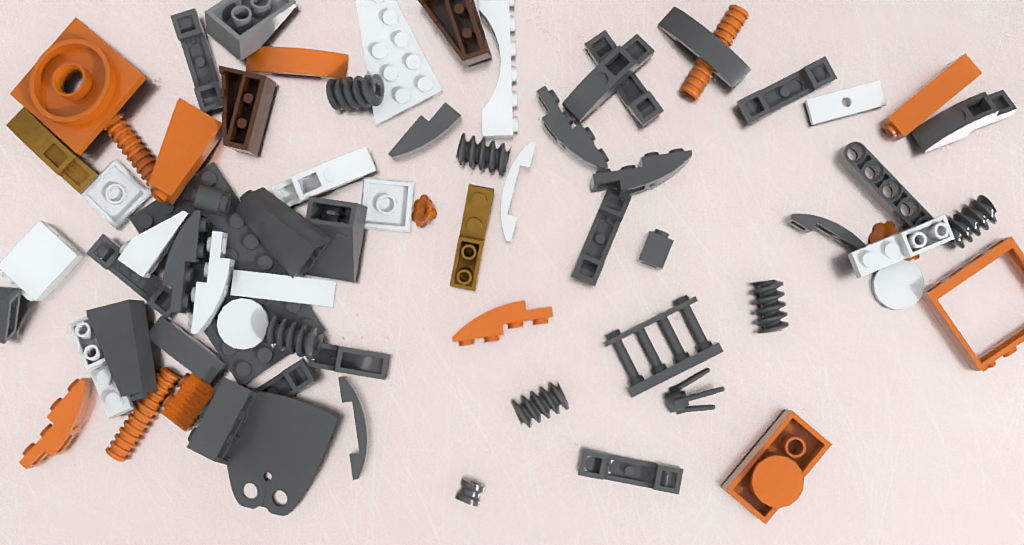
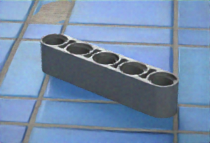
(882, 178)

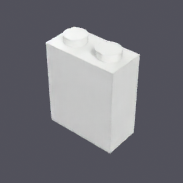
(40, 262)

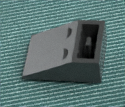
(345, 226)

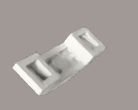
(522, 161)
(283, 288)

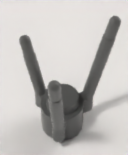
(678, 400)

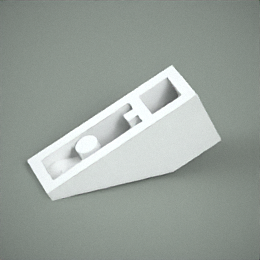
(150, 247)

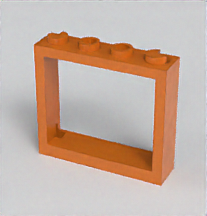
(1005, 347)

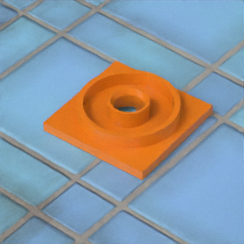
(104, 89)

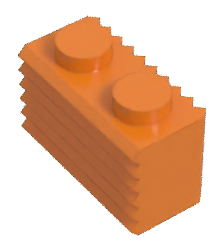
(188, 402)

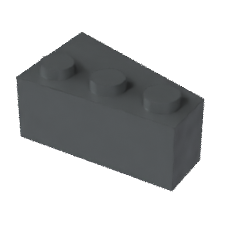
(221, 421)

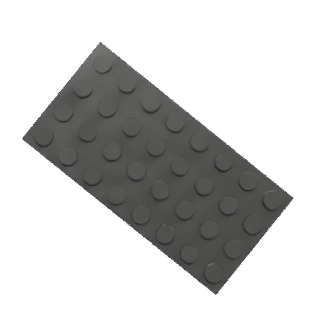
(249, 255)

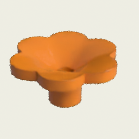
(423, 210)
(882, 230)

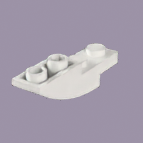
(325, 177)
(901, 246)
(210, 296)
(95, 363)

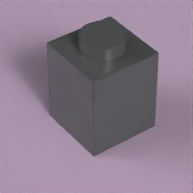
(655, 249)

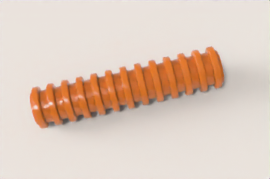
(726, 33)
(131, 146)
(142, 415)

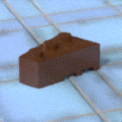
(461, 27)
(245, 108)

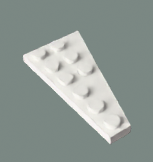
(396, 57)

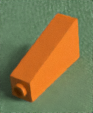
(931, 97)
(184, 149)

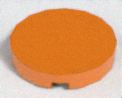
(777, 481)

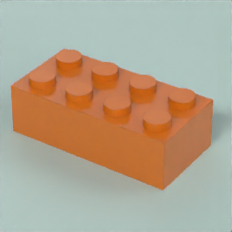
(787, 437)

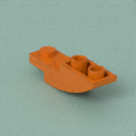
(490, 324)
(67, 417)

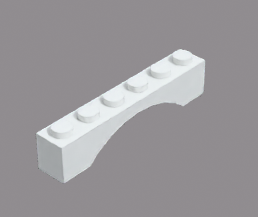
(498, 113)

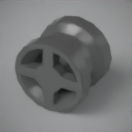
(470, 492)

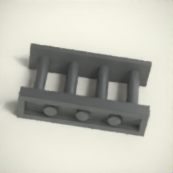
(683, 360)

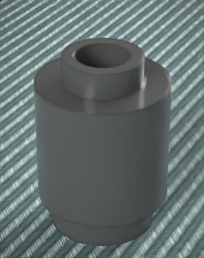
(211, 199)

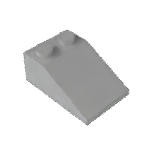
(246, 24)

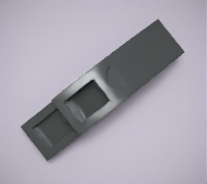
(607, 76)
(962, 118)
(576, 140)
(651, 171)
(186, 249)

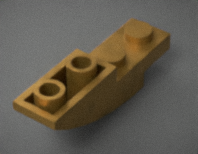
(52, 150)
(472, 237)

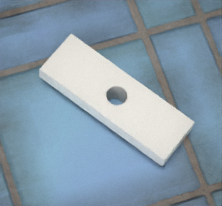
(859, 100)

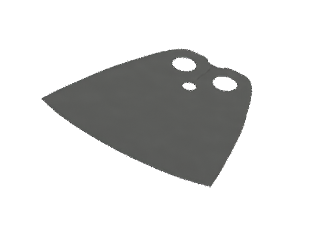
(280, 439)

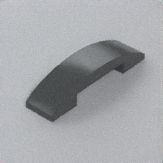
(705, 46)
(199, 59)
(631, 90)
(787, 90)
(807, 223)
(601, 237)
(106, 253)
(290, 380)
(359, 458)
(630, 471)

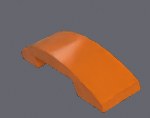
(298, 62)

